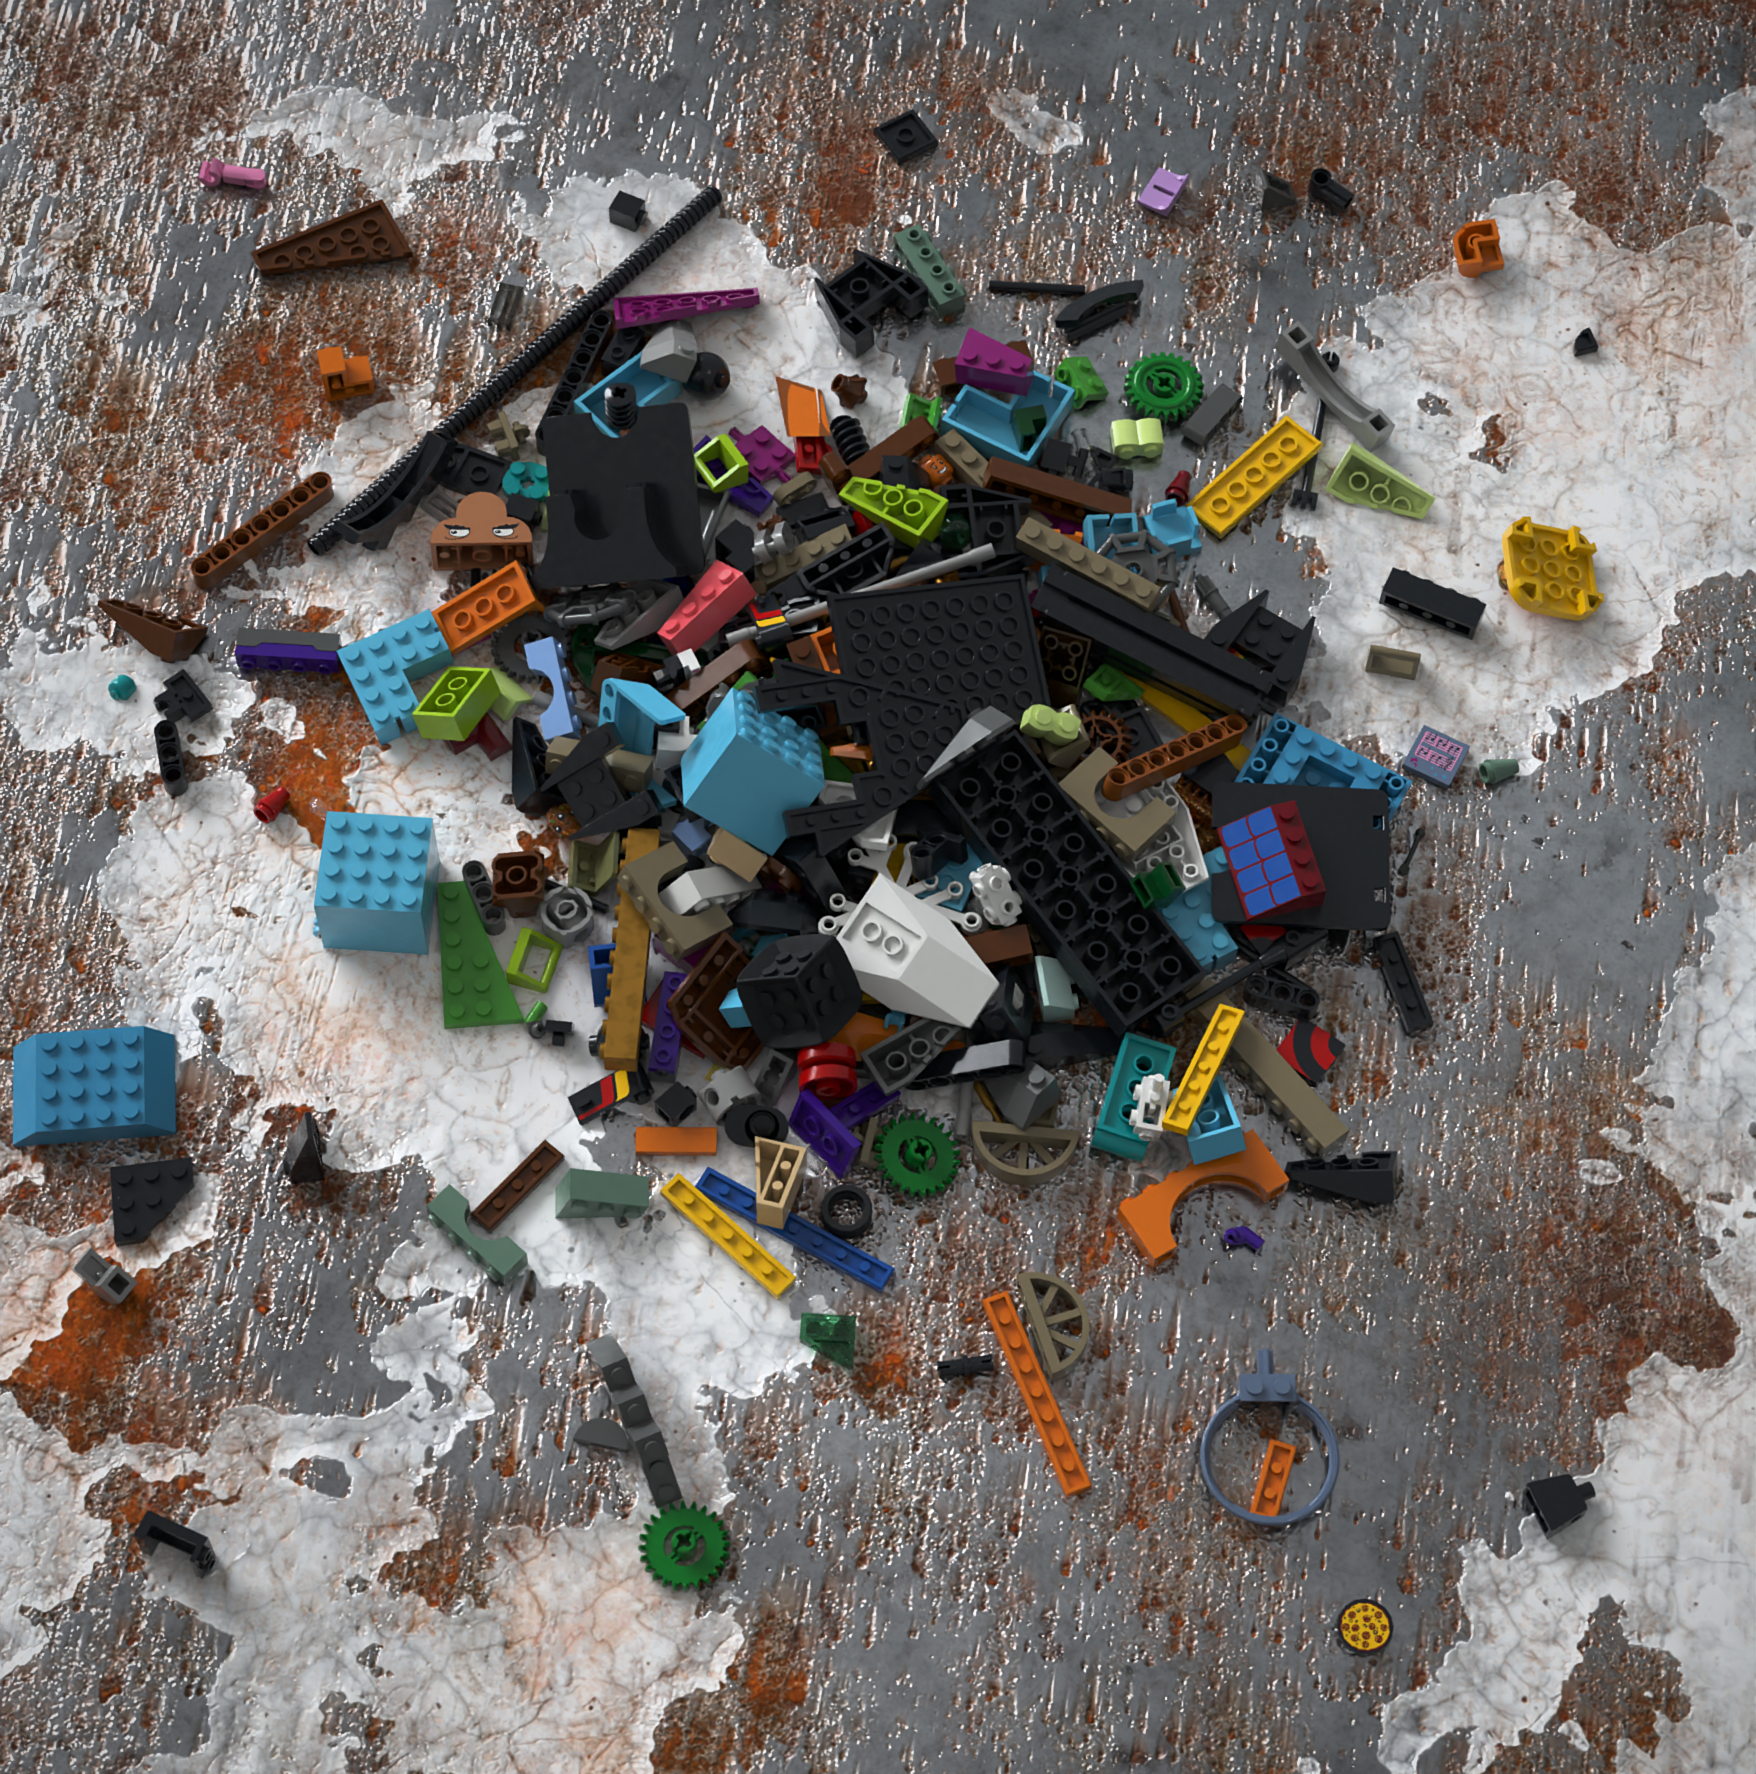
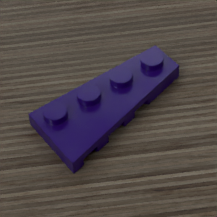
(748, 496)

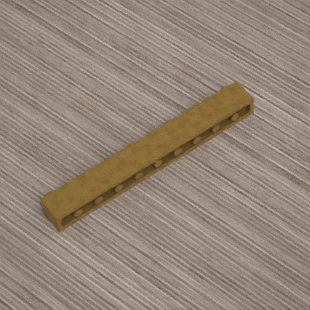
(629, 966)

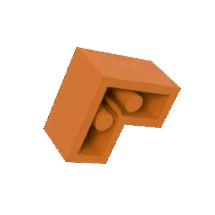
(344, 377)

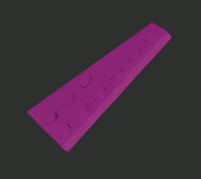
(663, 307)

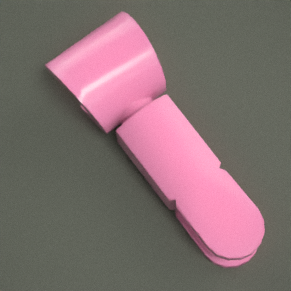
(212, 173)

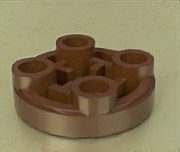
(776, 871)

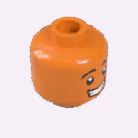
(939, 470)

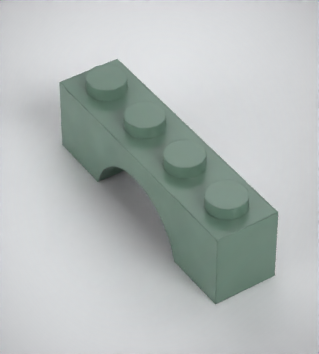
(500, 1257)

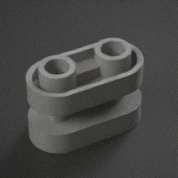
(768, 544)

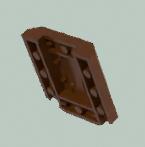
(698, 1002)

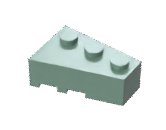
(601, 1195)

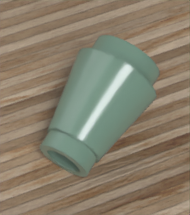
(1497, 769)

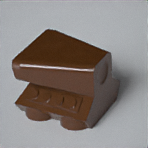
(519, 882)

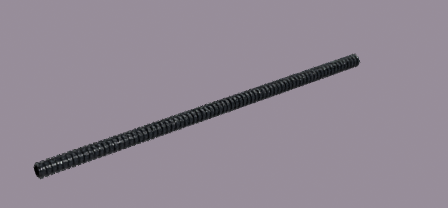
(531, 355)

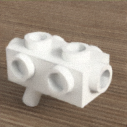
(995, 894)
(1152, 1099)

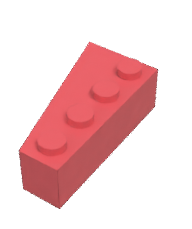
(706, 608)

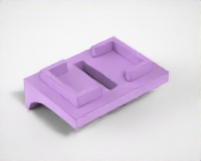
(1167, 182)

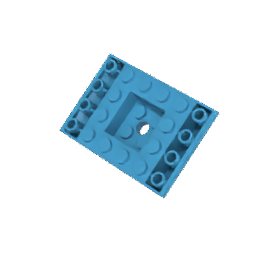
(1300, 756)

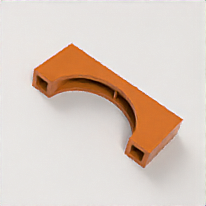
(1149, 1214)

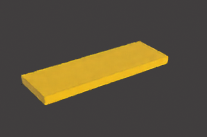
(1254, 476)

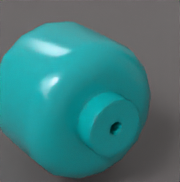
(122, 687)

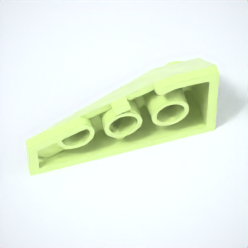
(1373, 483)

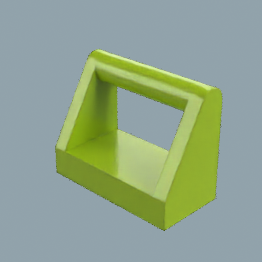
(726, 451)
(519, 957)

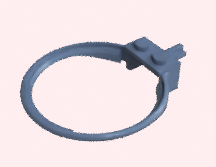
(1270, 1388)

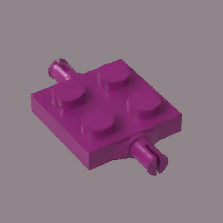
(764, 454)

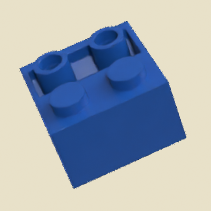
(599, 968)

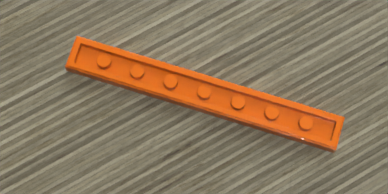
(1037, 1395)

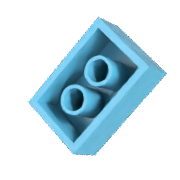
(1216, 1127)

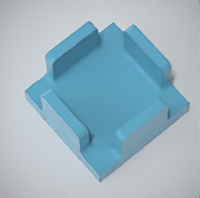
(1174, 527)

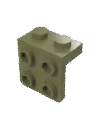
(594, 866)

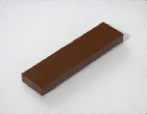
(517, 1186)

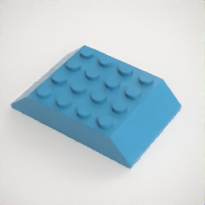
(94, 1086)

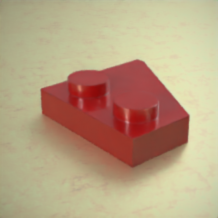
(809, 452)

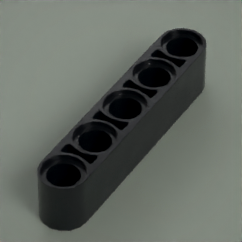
(972, 1064)

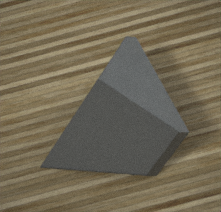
(1271, 190)

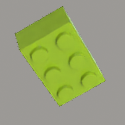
(456, 703)

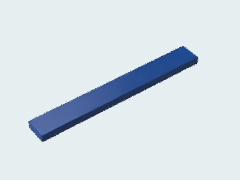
(798, 1232)

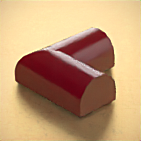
(487, 736)

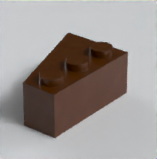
(624, 667)

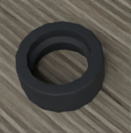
(846, 1192)

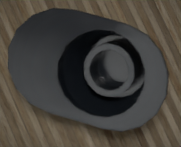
(754, 1120)

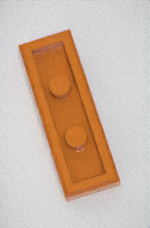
(676, 1141)
(1273, 1478)

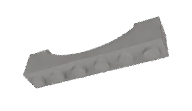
(1300, 352)

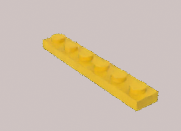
(1203, 1069)
(728, 1236)

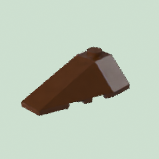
(159, 635)

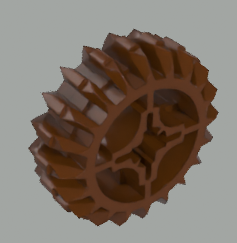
(1108, 742)

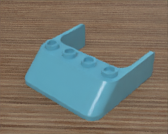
(635, 711)

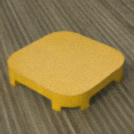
(1550, 570)

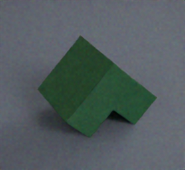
(1028, 424)
(1158, 887)

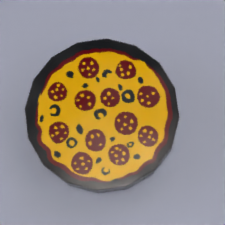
(1364, 1627)

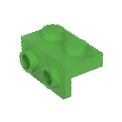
(1081, 376)
(917, 406)

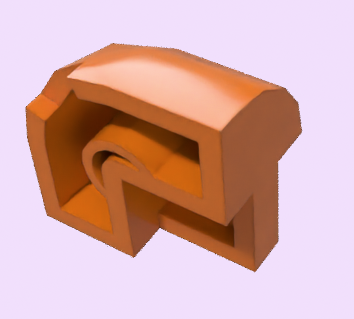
(1477, 248)

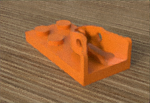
(486, 607)

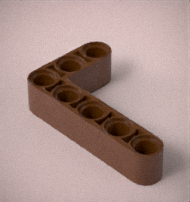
(907, 441)
(727, 669)

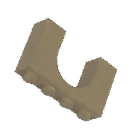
(1126, 835)
(678, 933)

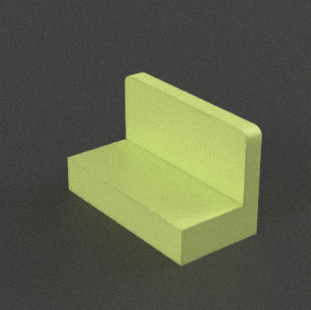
(511, 695)

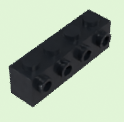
(1432, 603)

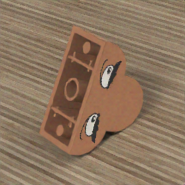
(480, 536)

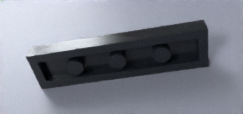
(1402, 982)

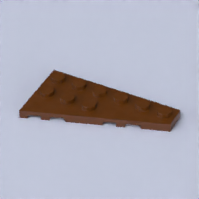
(350, 239)

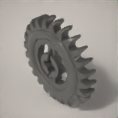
(526, 628)

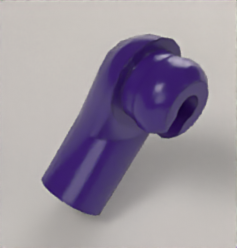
(1243, 1235)

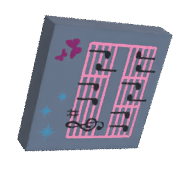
(1435, 757)

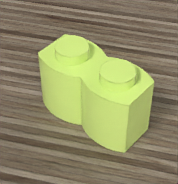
(1137, 438)
(1055, 727)

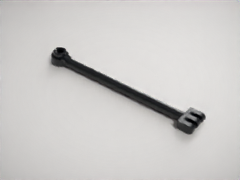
(1305, 493)

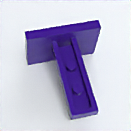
(830, 1129)

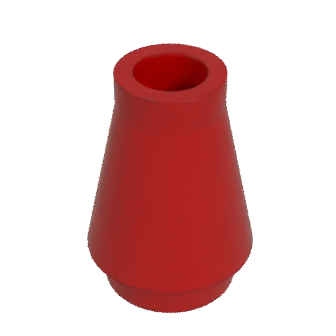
(270, 806)

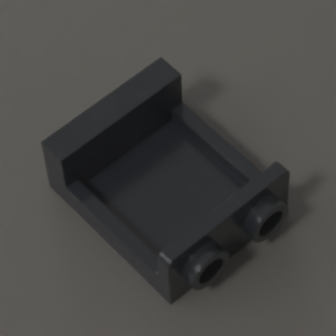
(159, 1529)

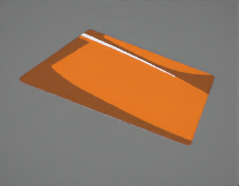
(802, 409)

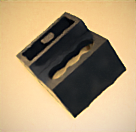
(813, 525)
(735, 547)

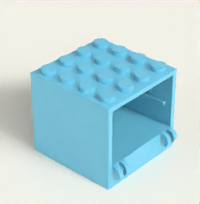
(751, 770)
(376, 883)

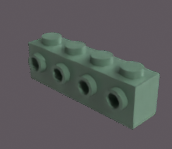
(927, 264)

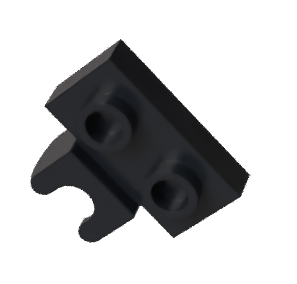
(182, 698)

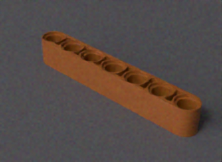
(258, 540)
(1173, 757)

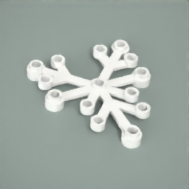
(878, 862)

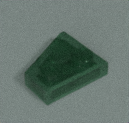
(830, 1336)

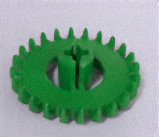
(1165, 397)
(928, 1140)
(703, 1527)

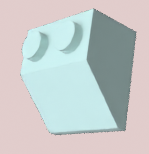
(1054, 990)

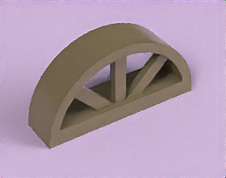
(1035, 1137)
(1043, 1335)

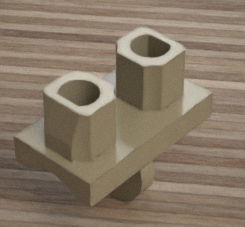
(511, 436)
(867, 1136)

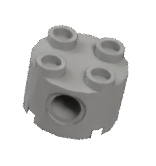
(567, 916)
(728, 1091)

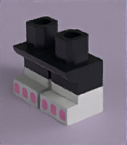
(676, 671)

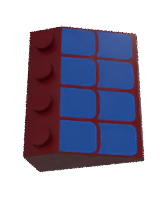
(1272, 862)

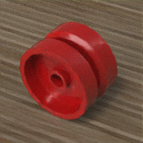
(828, 1070)

